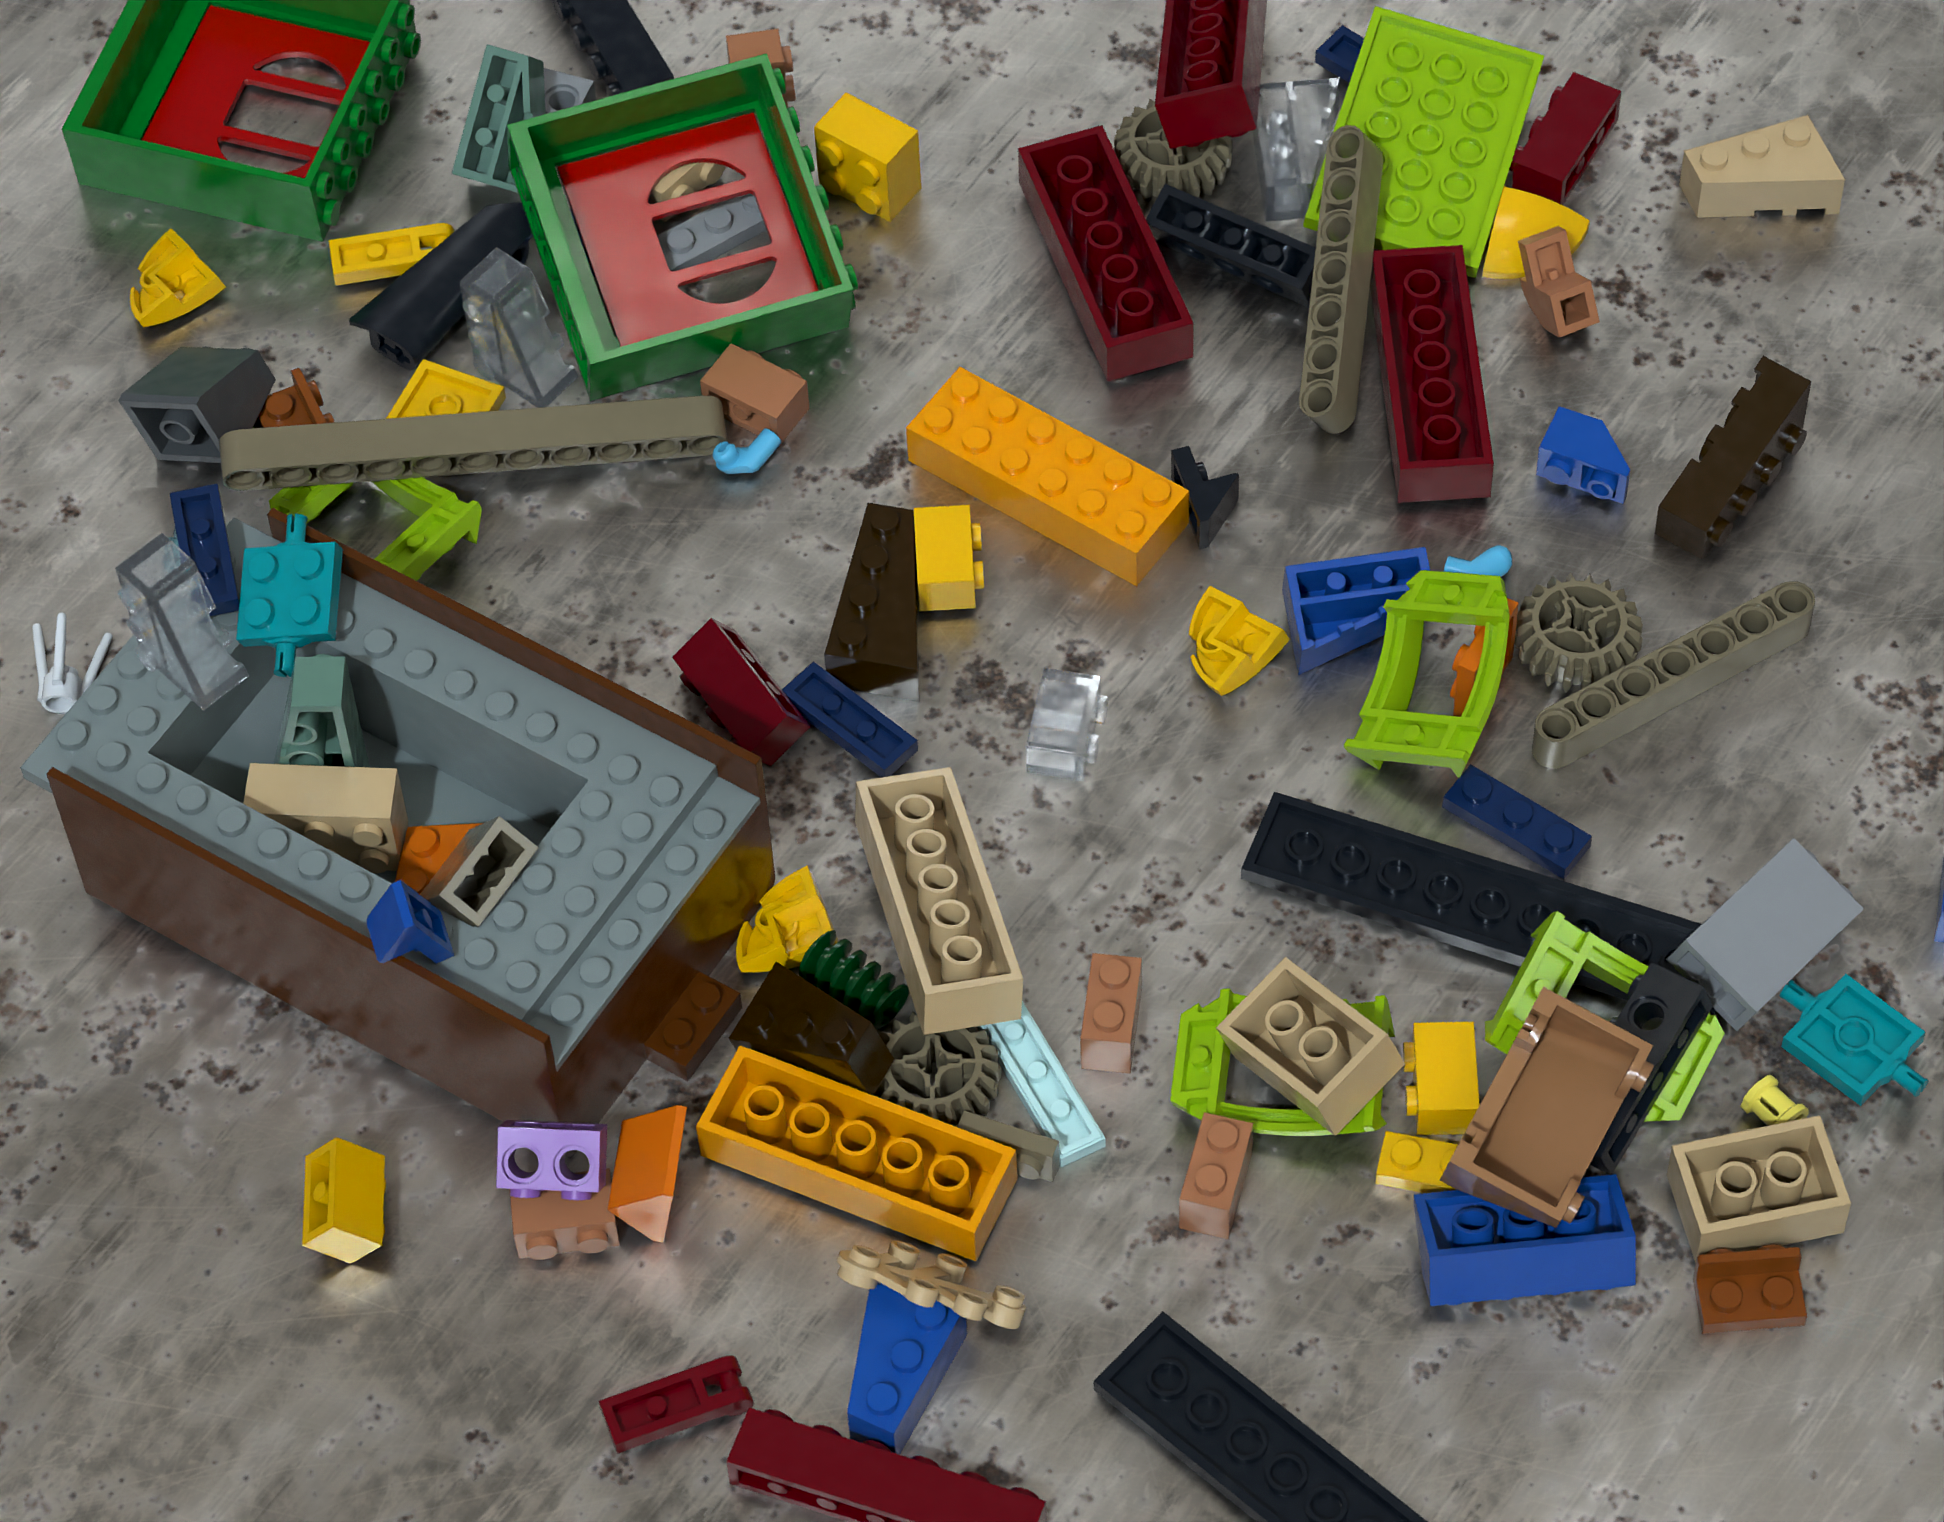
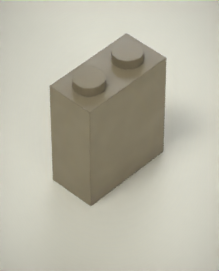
(479, 871)

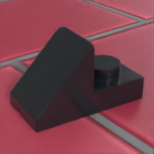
(1208, 499)

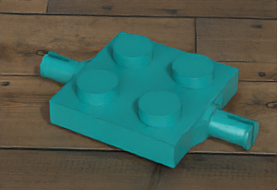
(289, 594)
(1853, 1039)

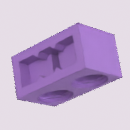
(550, 1144)

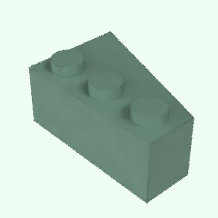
(505, 92)

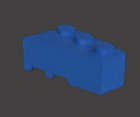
(899, 1365)

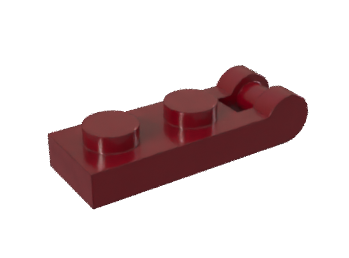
(675, 1403)

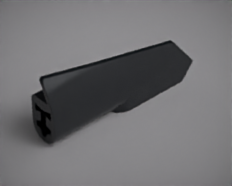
(427, 299)

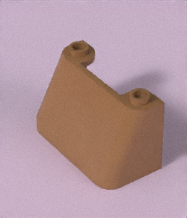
(1548, 1111)

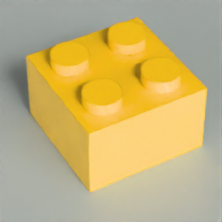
(867, 157)

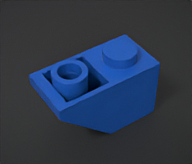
(1583, 456)

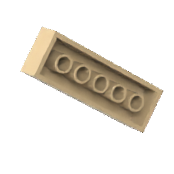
(938, 901)

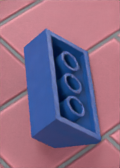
(1492, 1253)

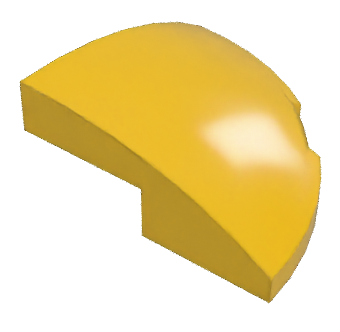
(1519, 217)
(172, 282)
(1231, 641)
(784, 926)

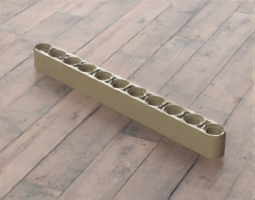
(471, 443)

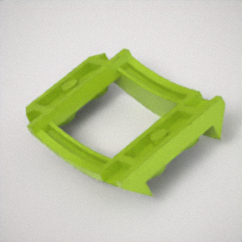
(440, 522)
(1425, 738)
(1555, 963)
(1204, 1064)

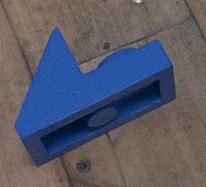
(407, 923)

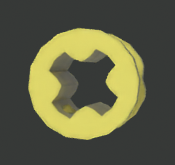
(1771, 1103)

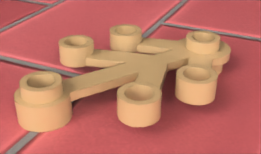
(925, 1285)

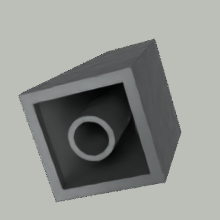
(197, 399)

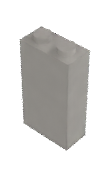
(1765, 933)

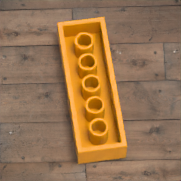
(1048, 475)
(857, 1152)

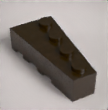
(1736, 460)
(877, 616)

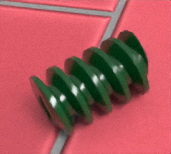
(852, 983)

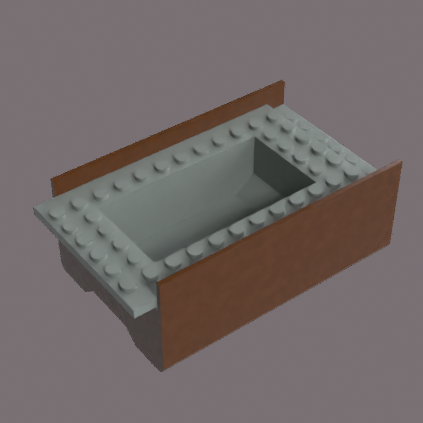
(586, 959)

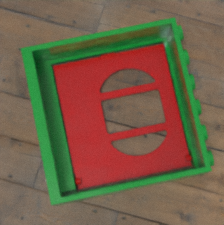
(175, 72)
(653, 321)

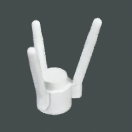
(62, 684)

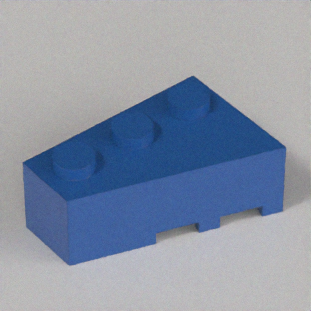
(1341, 601)

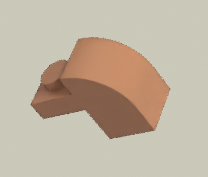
(1552, 288)

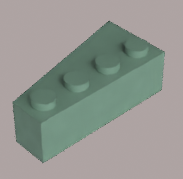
(321, 716)

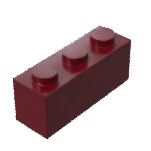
(1565, 138)
(739, 692)

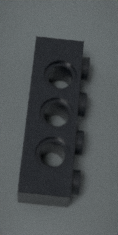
(1233, 244)
(1683, 1011)

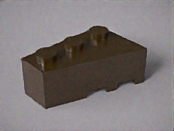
(813, 1032)

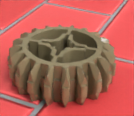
(1151, 163)
(1585, 618)
(967, 1073)

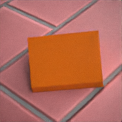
(647, 1170)

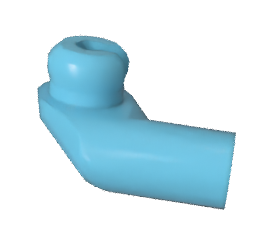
(746, 459)
(1494, 562)

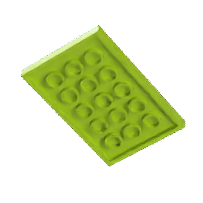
(1447, 127)

